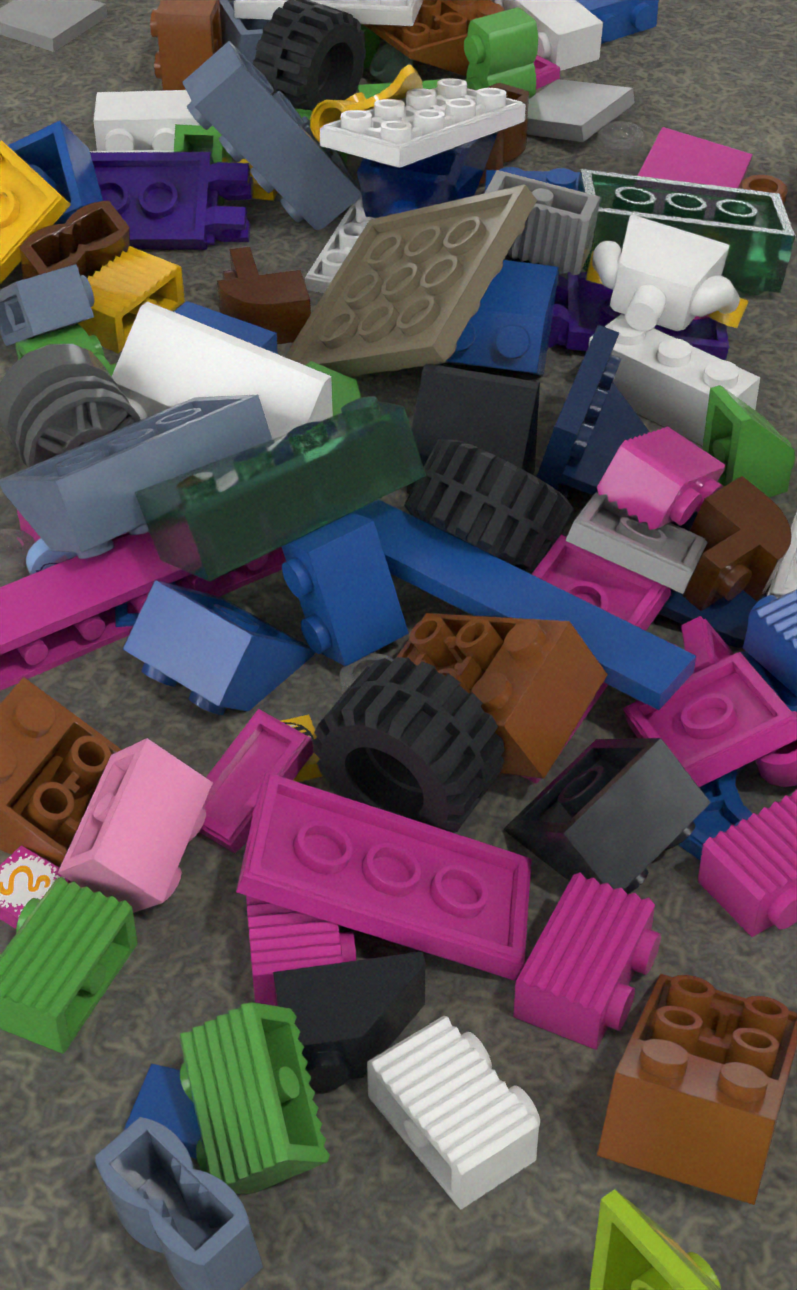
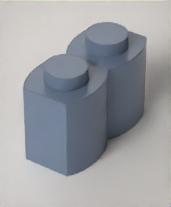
(178, 1209)

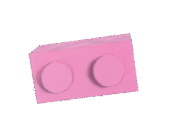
(138, 826)

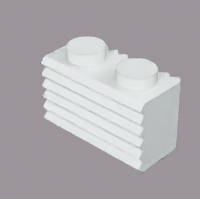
(454, 1110)

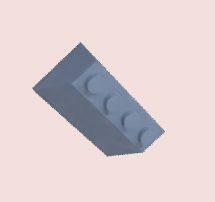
(89, 492)

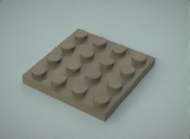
(412, 284)

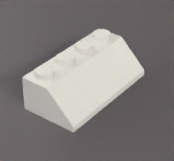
(181, 359)

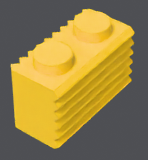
(124, 288)

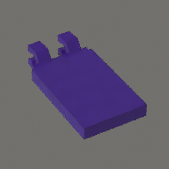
(174, 197)
(586, 304)

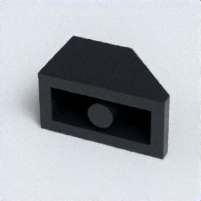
(351, 1011)

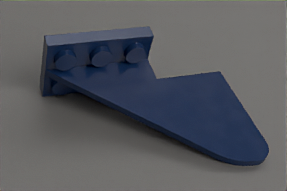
(584, 444)

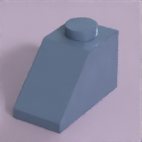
(44, 304)

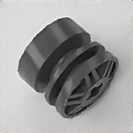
(59, 402)

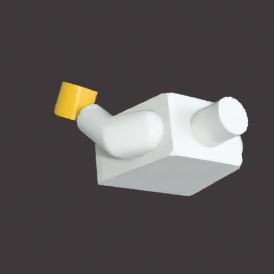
(666, 277)

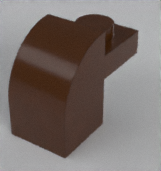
(267, 300)
(744, 544)

